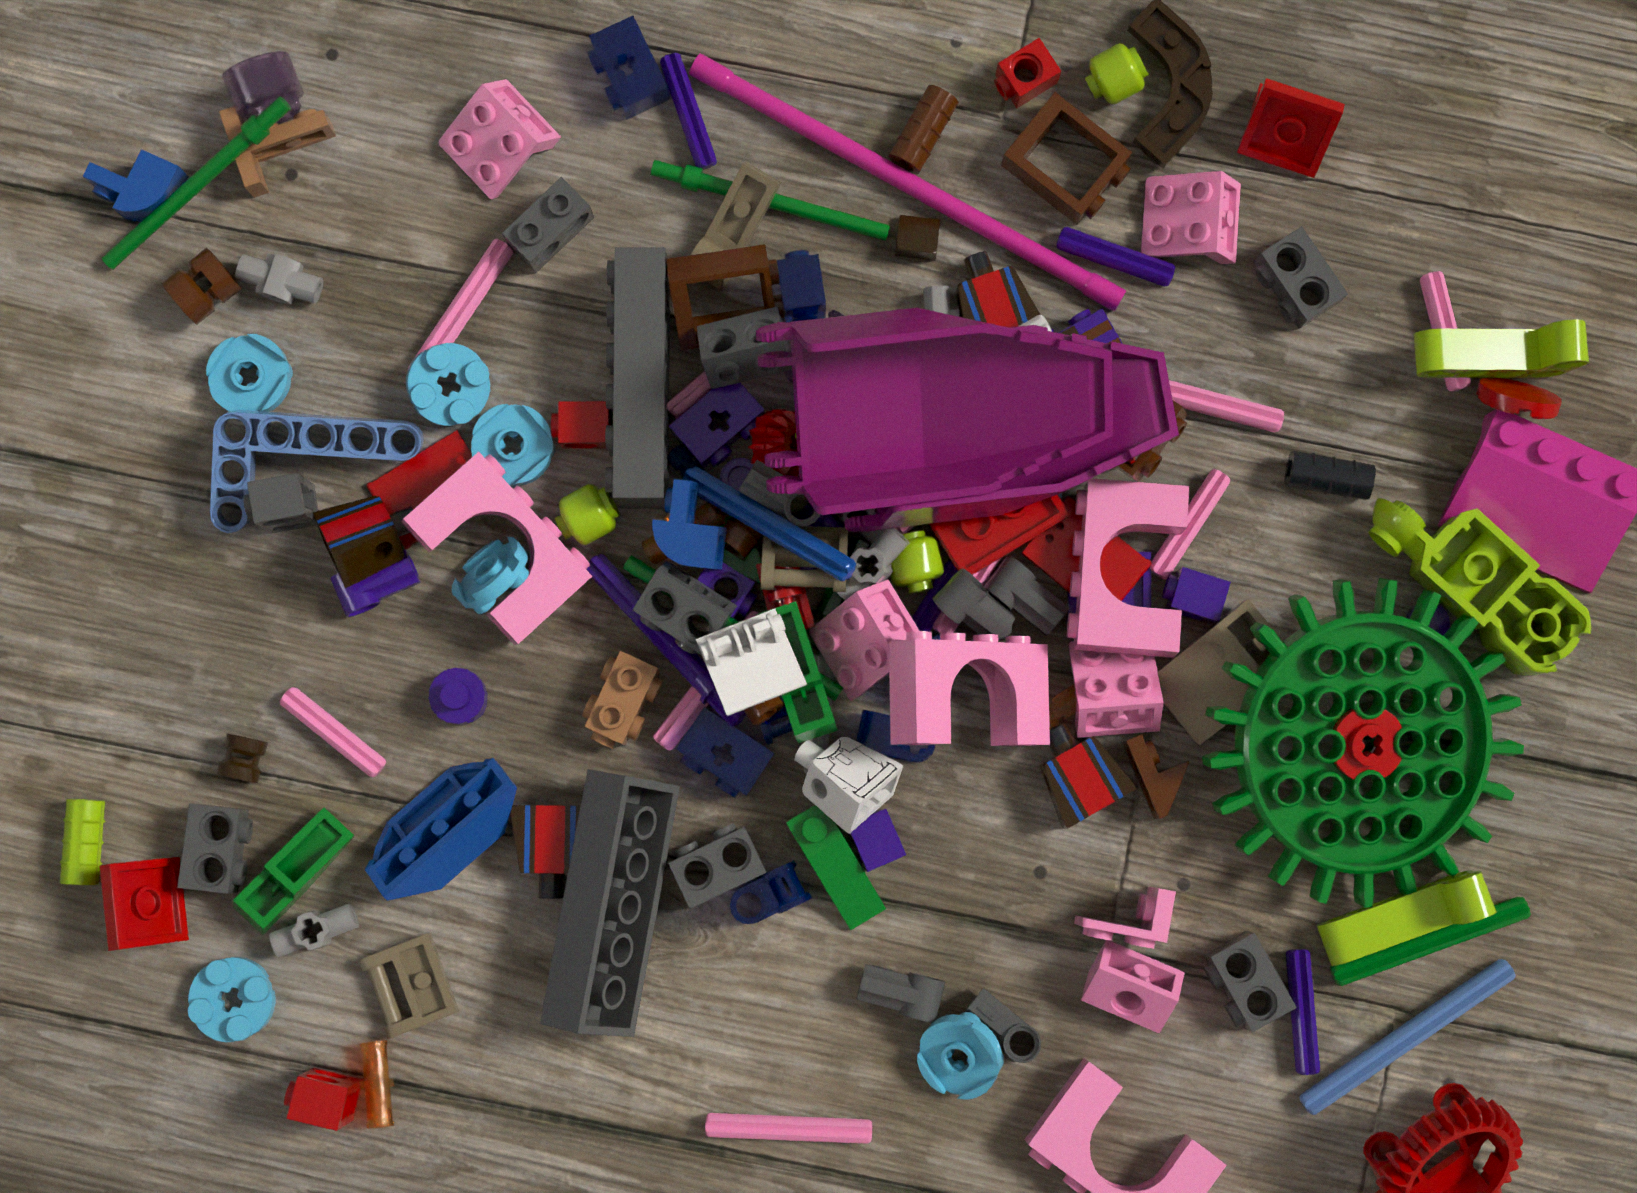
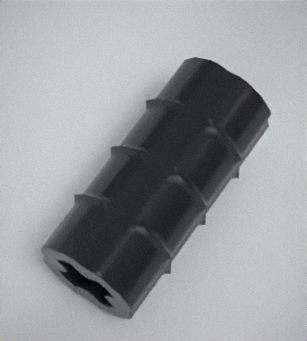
(1329, 475)

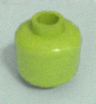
(1116, 74)
(587, 514)
(917, 563)

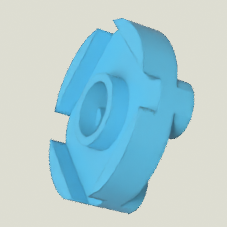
(246, 351)
(470, 375)
(515, 421)
(491, 574)
(208, 1008)
(975, 1040)

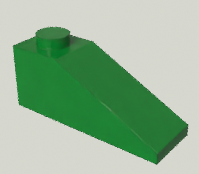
(836, 866)

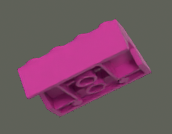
(1548, 496)

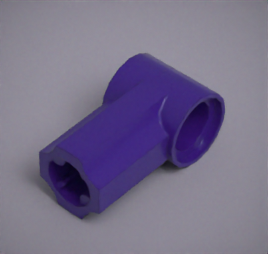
(368, 592)

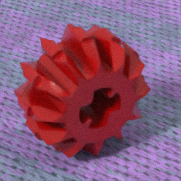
(772, 434)

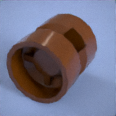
(190, 296)

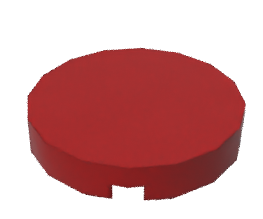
(1518, 396)

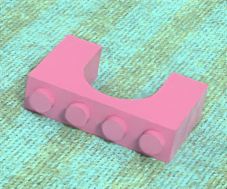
(552, 568)
(1100, 618)
(923, 680)
(1065, 1135)

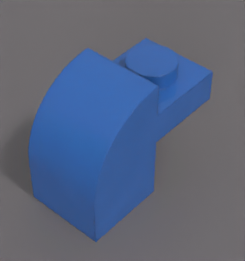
(142, 191)
(681, 538)

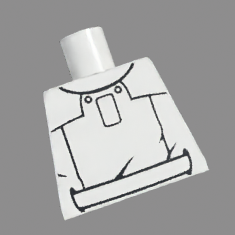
(847, 780)

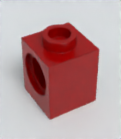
(1031, 57)
(580, 424)

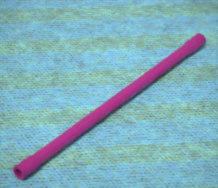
(726, 81)

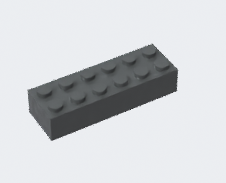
(641, 377)
(609, 905)

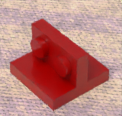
(1290, 127)
(143, 903)

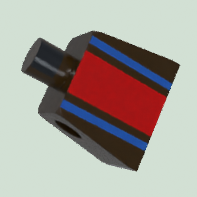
(993, 295)
(362, 537)
(1081, 777)
(545, 843)

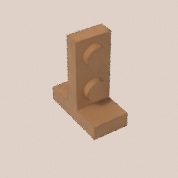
(306, 129)

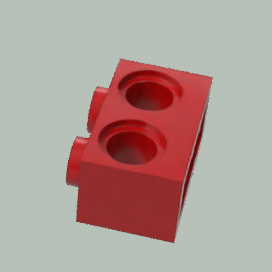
(323, 1098)

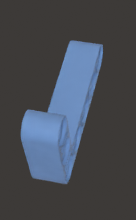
(297, 443)

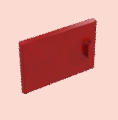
(420, 477)
(1053, 554)

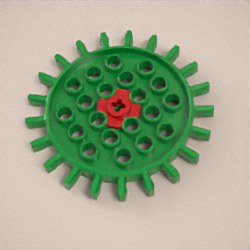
(1295, 671)

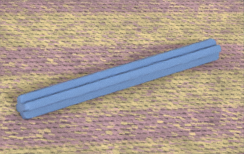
(1407, 1036)

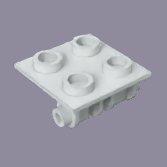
(751, 662)

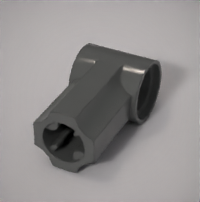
(755, 488)
(1017, 590)
(968, 601)
(910, 994)
(1003, 1024)

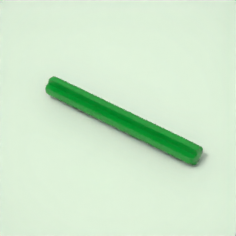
(1507, 913)

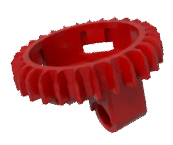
(1456, 1119)

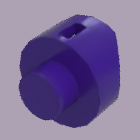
(458, 696)

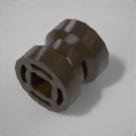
(239, 767)

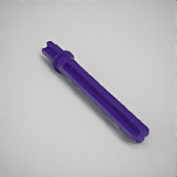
(688, 664)

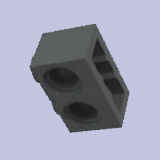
(548, 225)
(1309, 273)
(731, 348)
(281, 503)
(689, 598)
(202, 846)
(721, 875)
(1257, 975)

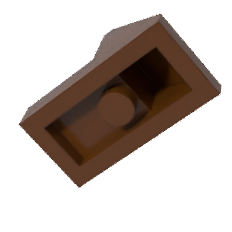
(1156, 786)

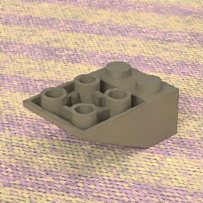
(1196, 678)

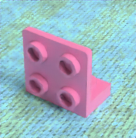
(496, 136)
(1191, 216)
(858, 636)
(1115, 693)
(1154, 911)

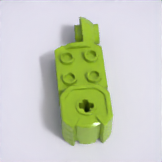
(1490, 579)

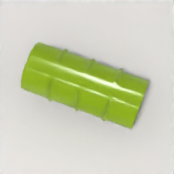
(82, 842)

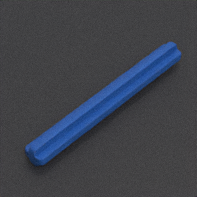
(772, 525)

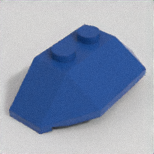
(442, 830)

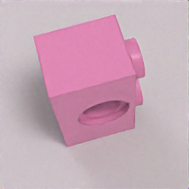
(1133, 986)

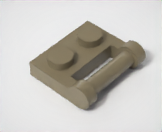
(776, 555)
(422, 982)

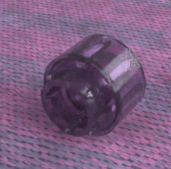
(260, 81)

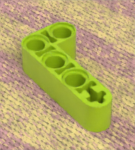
(1502, 352)
(1405, 917)

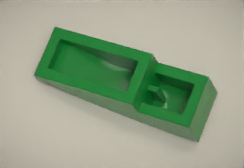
(808, 705)
(292, 871)

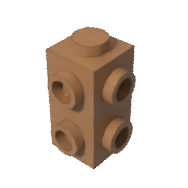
(617, 709)

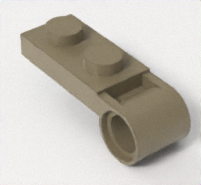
(739, 214)

